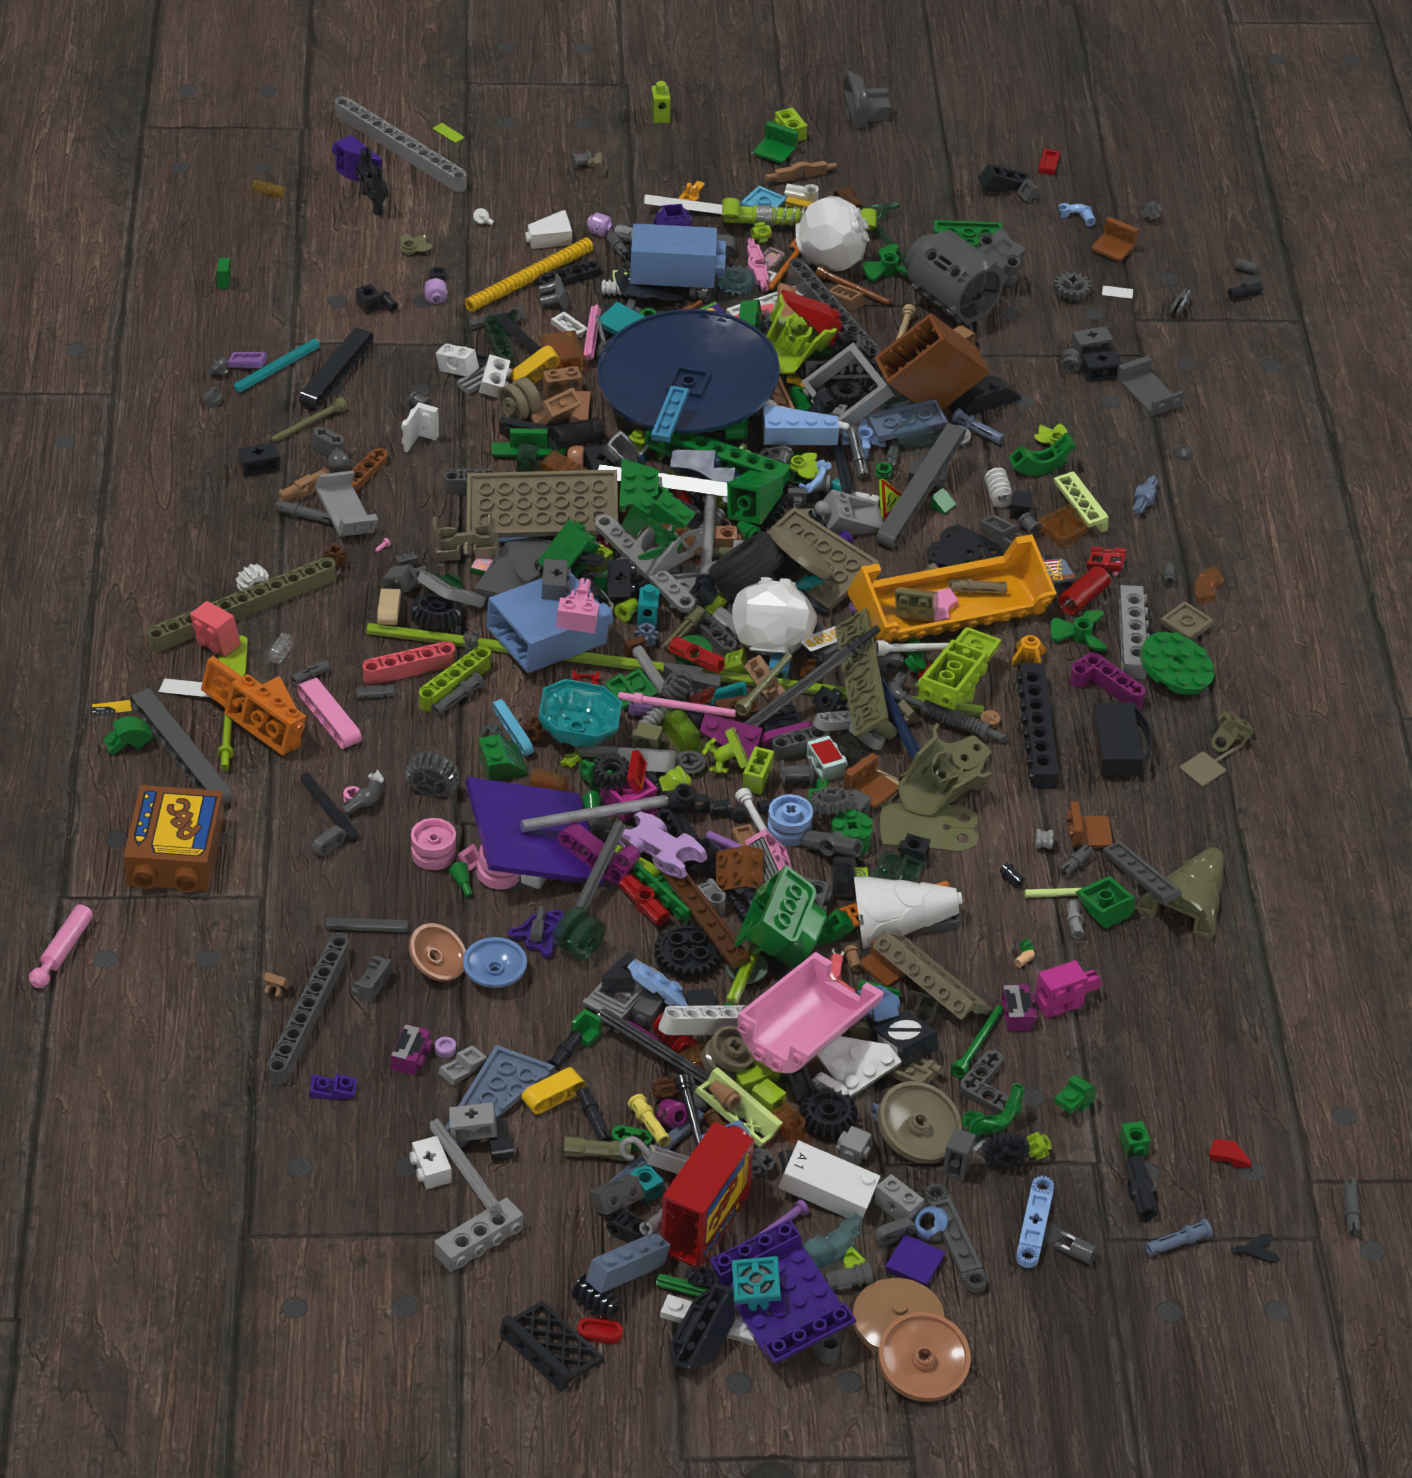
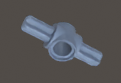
(1145, 495)

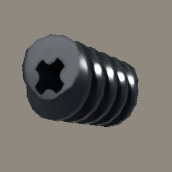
(599, 1303)

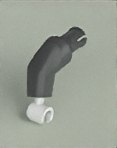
(365, 796)

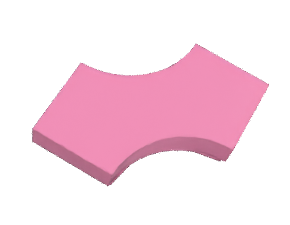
(946, 601)

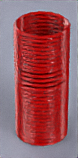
(1084, 590)

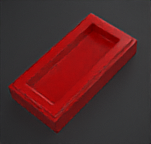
(1049, 162)
(637, 771)

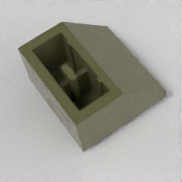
(916, 603)

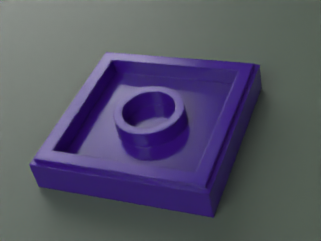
(915, 1260)

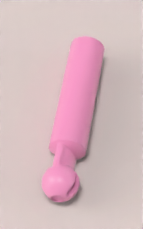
(61, 945)

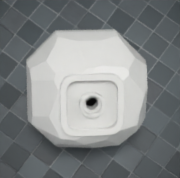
(832, 234)
(773, 617)

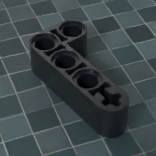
(676, 827)

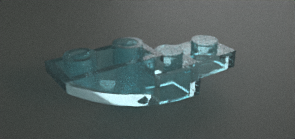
(834, 1247)

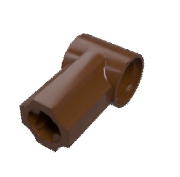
(849, 195)

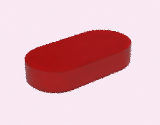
(600, 1330)

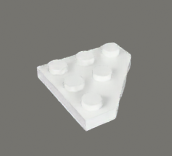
(858, 1062)

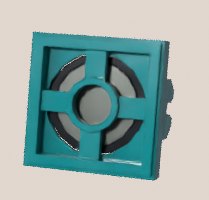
(755, 1283)

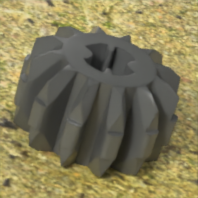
(677, 685)

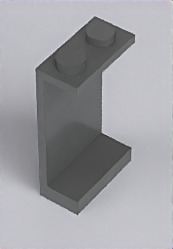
(1147, 388)

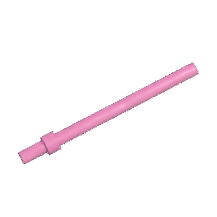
(639, 698)

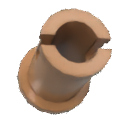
(851, 953)

